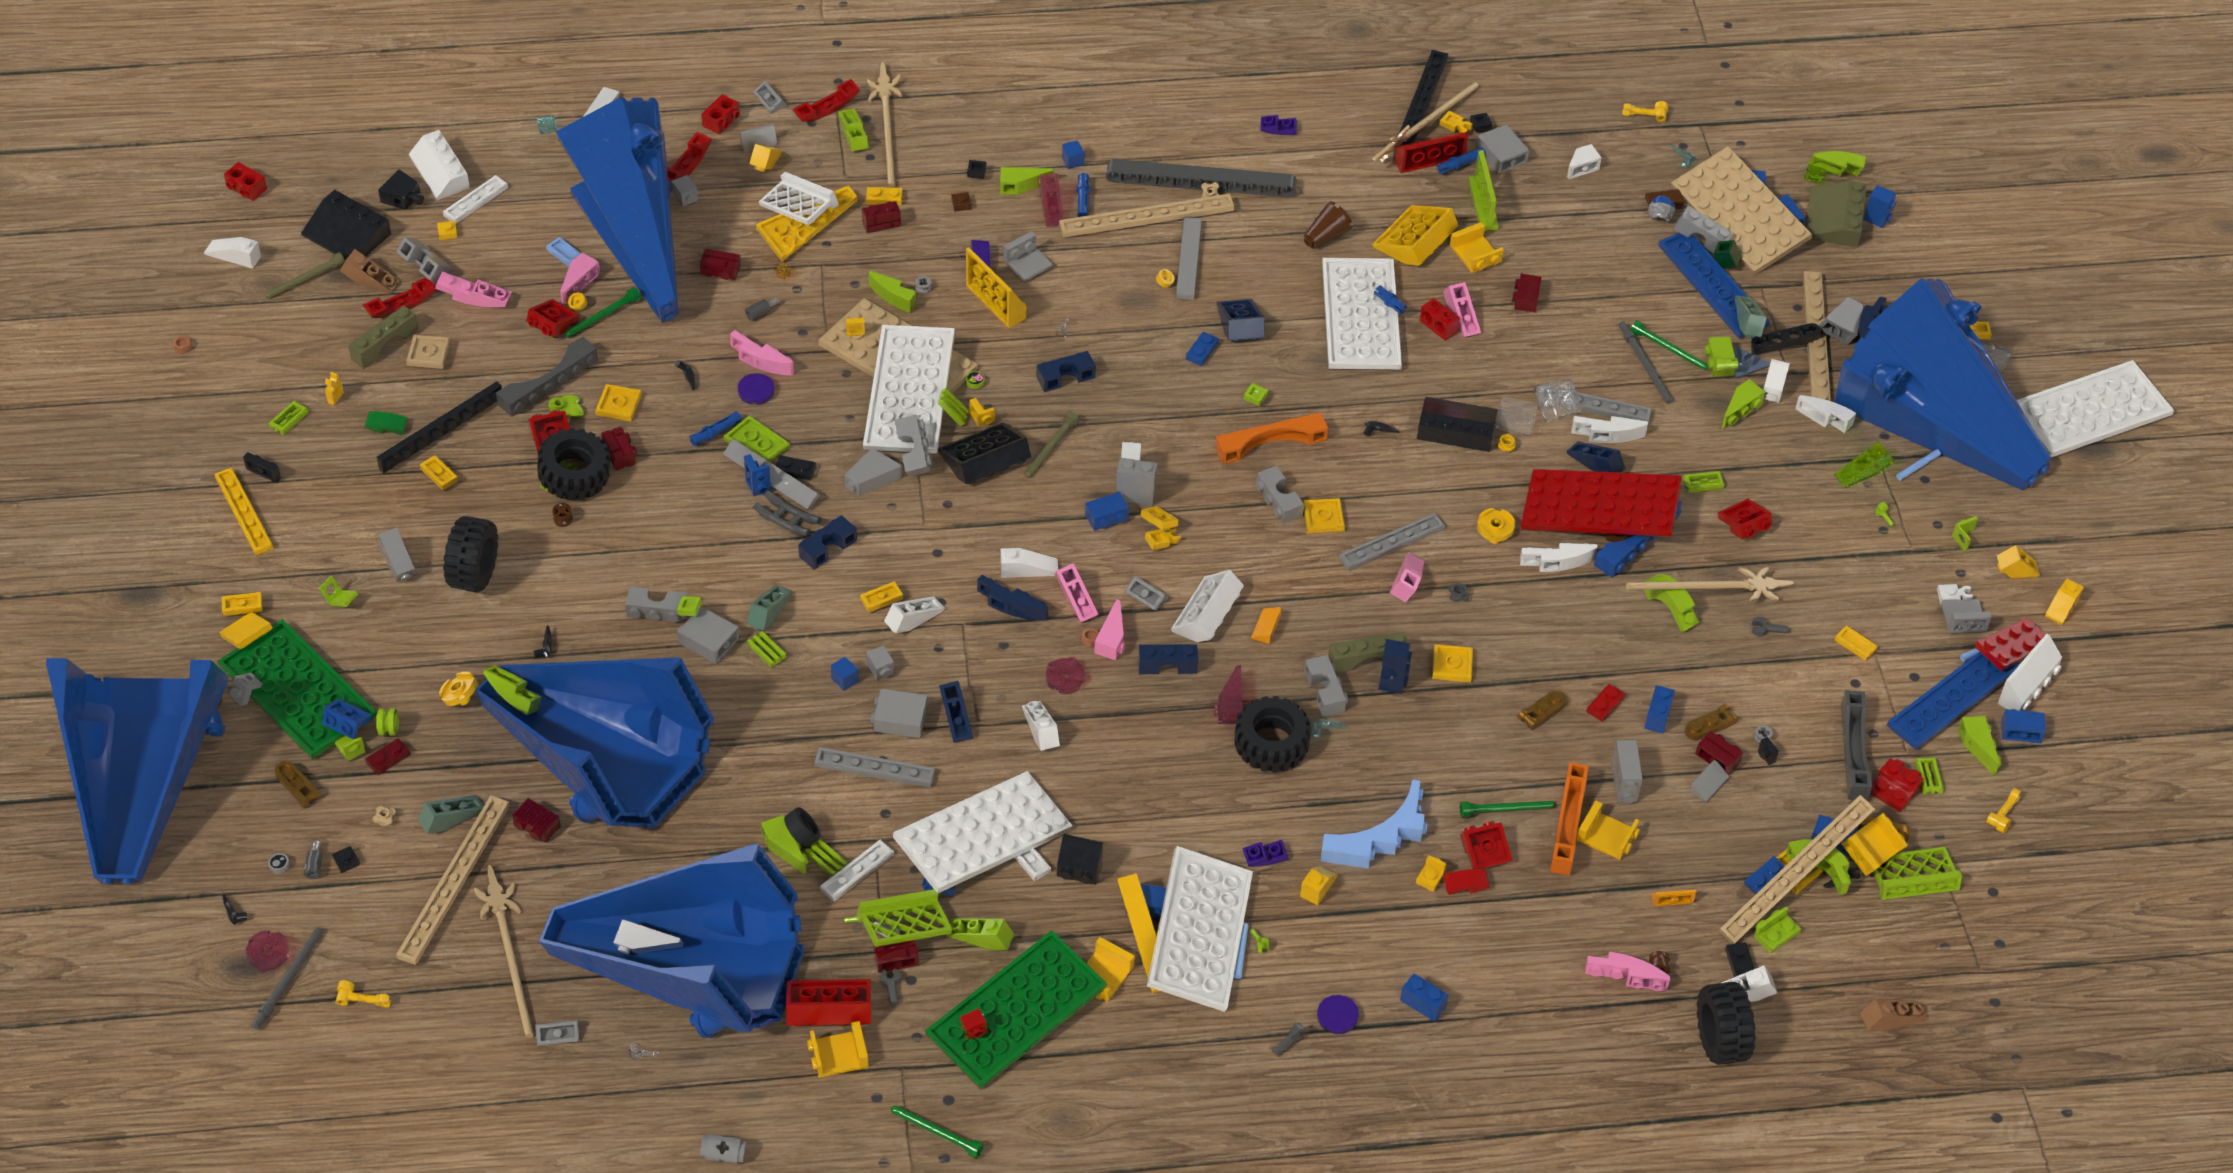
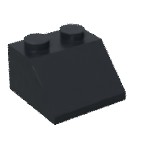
(1080, 859)

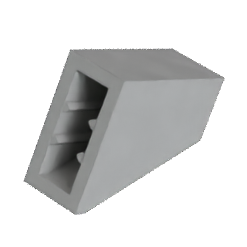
(1843, 321)
(872, 473)
(395, 554)

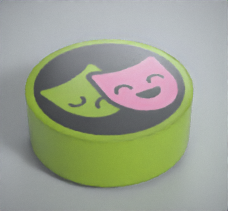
(975, 380)

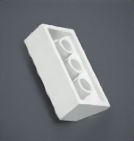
(439, 165)
(1208, 606)
(2031, 675)

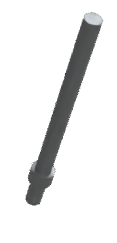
(1630, 338)
(267, 1008)

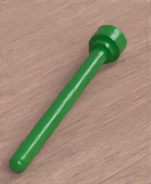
(631, 296)
(1639, 329)
(1468, 809)
(973, 1148)

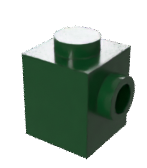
(1727, 254)

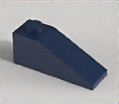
(1597, 457)
(956, 711)

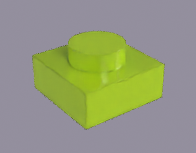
(1255, 394)
(689, 606)

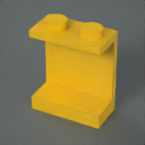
(1474, 248)
(1607, 833)
(1874, 844)
(1112, 965)
(838, 1052)

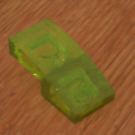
(1814, 174)

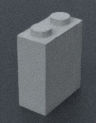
(1503, 148)
(1137, 481)
(708, 635)
(899, 713)
(1626, 771)

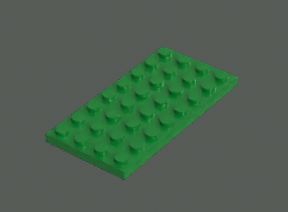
(293, 686)
(1019, 1008)

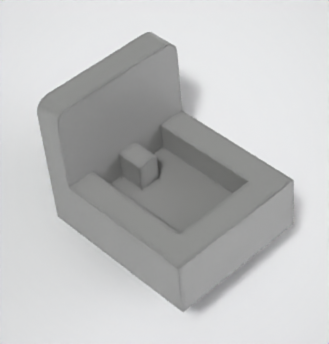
(243, 687)

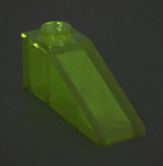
(1865, 466)

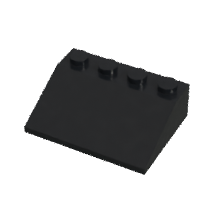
(346, 225)
(1457, 424)
(986, 452)

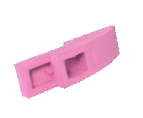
(471, 293)
(762, 358)
(1635, 971)

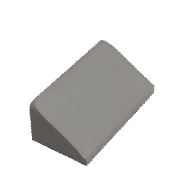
(769, 97)
(761, 135)
(1146, 593)
(1709, 781)
(557, 1032)

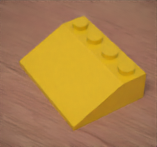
(1417, 233)
(993, 291)

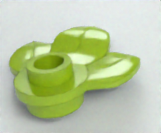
(569, 404)

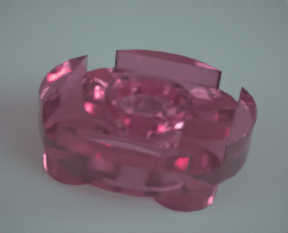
(1068, 666)
(270, 960)

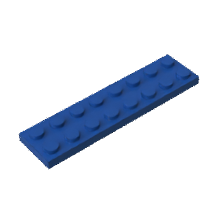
(1706, 277)
(1948, 700)

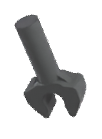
(1764, 627)
(891, 983)
(1295, 1034)

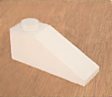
(235, 250)
(1025, 563)
(912, 613)
(641, 939)

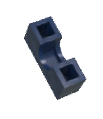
(1078, 365)
(837, 532)
(1180, 655)
(1395, 666)

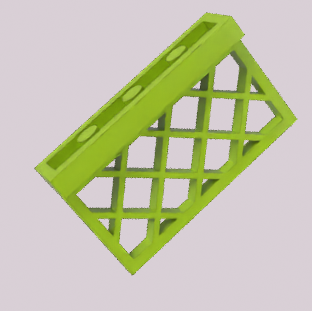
(1483, 194)
(1918, 884)
(900, 907)

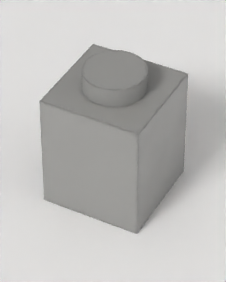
(684, 190)
(880, 663)

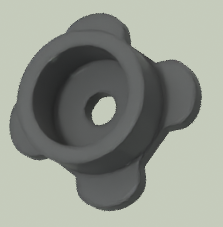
(1461, 589)

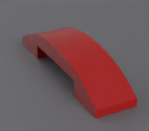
(829, 104)
(690, 158)
(420, 292)

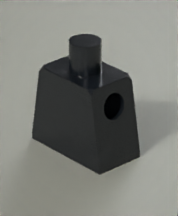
(400, 191)

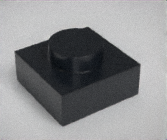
(1481, 122)
(976, 169)
(1768, 751)
(345, 859)

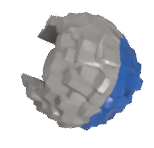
(1662, 207)

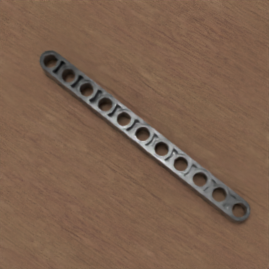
(1194, 176)

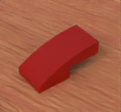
(1471, 880)

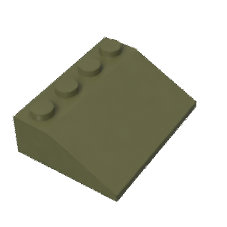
(1837, 213)

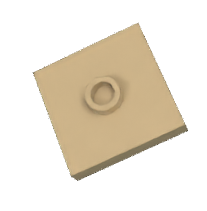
(428, 351)

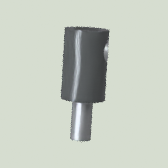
(760, 308)
(313, 861)

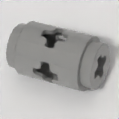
(712, 1142)

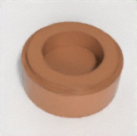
(182, 344)
(1089, 636)

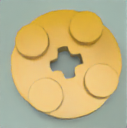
(1493, 533)
(459, 689)

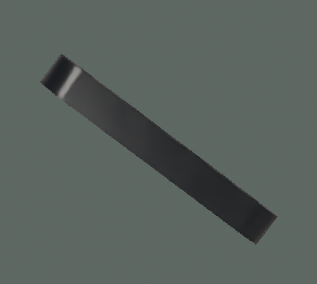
(1784, 335)

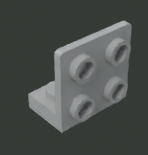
(1024, 257)
(1965, 616)

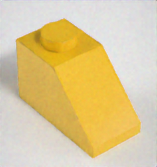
(764, 157)
(2017, 563)
(2064, 601)
(1317, 884)

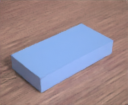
(562, 251)

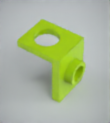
(1962, 528)
(338, 597)
(350, 747)

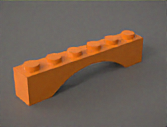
(1305, 429)
(1569, 819)

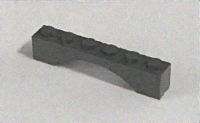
(518, 396)
(1856, 766)

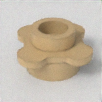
(1206, 187)
(384, 820)

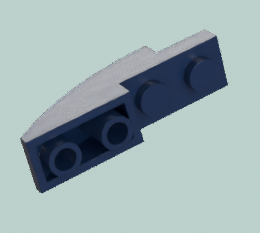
(1869, 314)
(1015, 604)

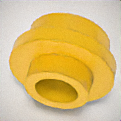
(1506, 443)

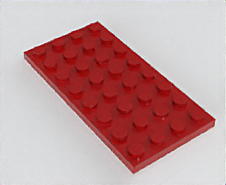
(1601, 502)

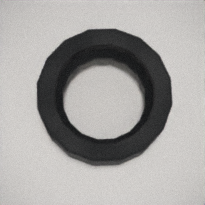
(802, 827)

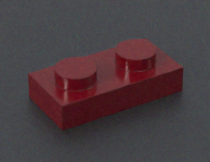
(388, 756)

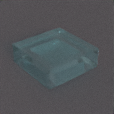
(546, 124)

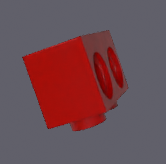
(720, 114)
(245, 181)
(1439, 319)

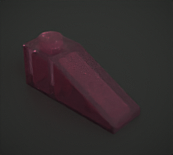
(1050, 199)
(1230, 699)

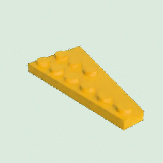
(788, 235)

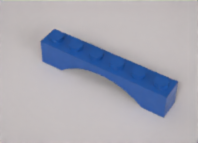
(1616, 555)

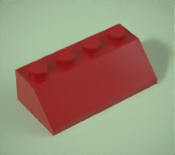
(1430, 152)
(828, 1002)

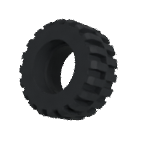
(573, 445)
(470, 554)
(1276, 714)
(1726, 1023)

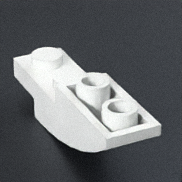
(1611, 431)
(1560, 559)

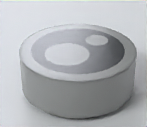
(279, 863)

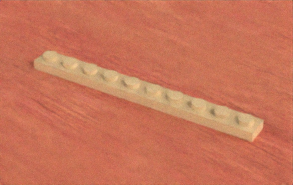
(1146, 215)
(1816, 349)
(1796, 870)
(452, 880)

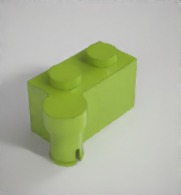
(1721, 356)

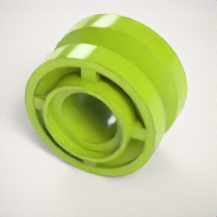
(387, 721)

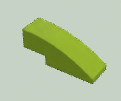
(853, 129)
(1838, 162)
(892, 291)
(512, 689)

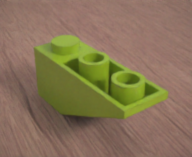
(1020, 180)
(1745, 399)
(1977, 738)
(782, 843)
(984, 933)

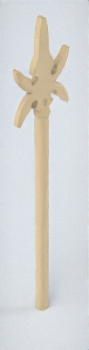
(884, 91)
(1407, 132)
(1755, 583)
(497, 902)

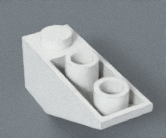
(1041, 725)
(1757, 983)

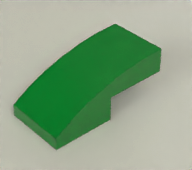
(381, 421)

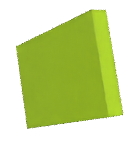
(758, 439)

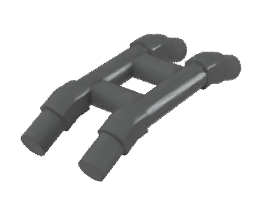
(782, 508)

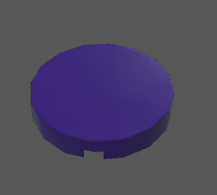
(756, 388)
(1337, 1014)

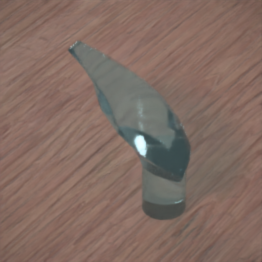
(1684, 154)
(1325, 724)

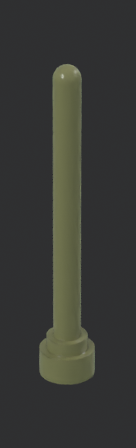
(336, 261)
(1070, 420)

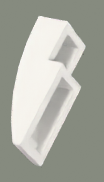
(1826, 412)

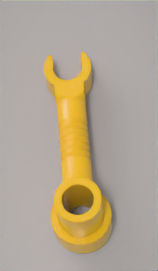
(1660, 110)
(1999, 820)
(346, 992)

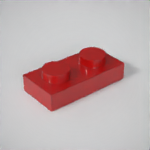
(1605, 702)

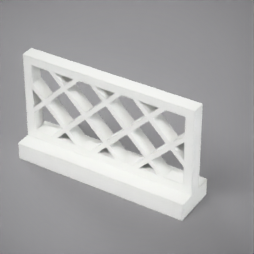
(806, 190)

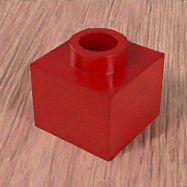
(973, 1024)

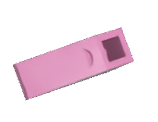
(1408, 577)

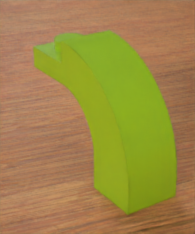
(1676, 600)
(1834, 864)

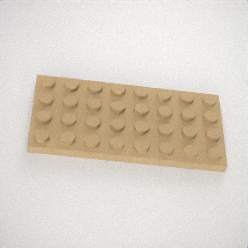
(1744, 205)
(863, 349)

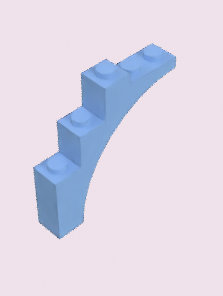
(1360, 847)

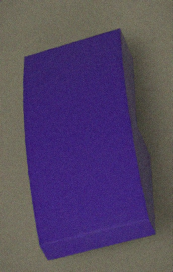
(1277, 126)
(982, 250)
(1265, 855)

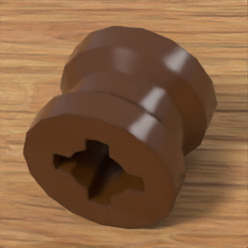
(562, 514)
(1660, 960)

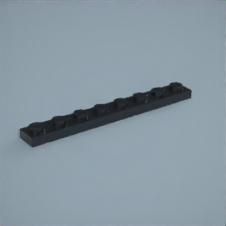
(1424, 92)
(438, 428)

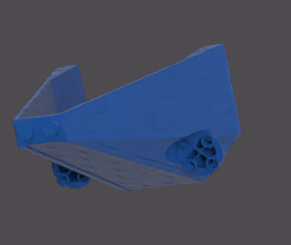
(628, 193)
(1938, 387)
(613, 733)
(131, 755)
(734, 929)

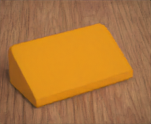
(1267, 624)
(1673, 897)

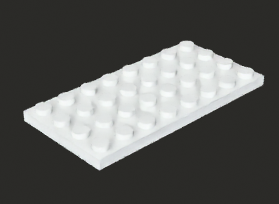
(1358, 323)
(907, 382)
(2094, 408)
(982, 831)
(1200, 929)

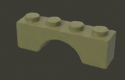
(367, 347)
(1350, 653)

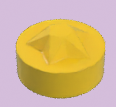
(1165, 278)
(577, 301)

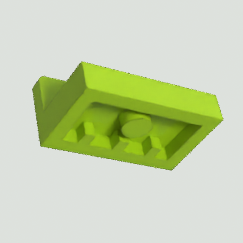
(1776, 930)

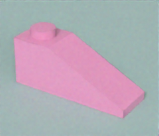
(579, 275)
(1460, 303)
(1076, 592)
(1110, 638)

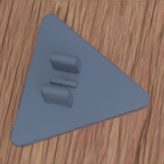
(1748, 363)

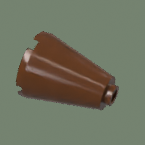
(1327, 226)

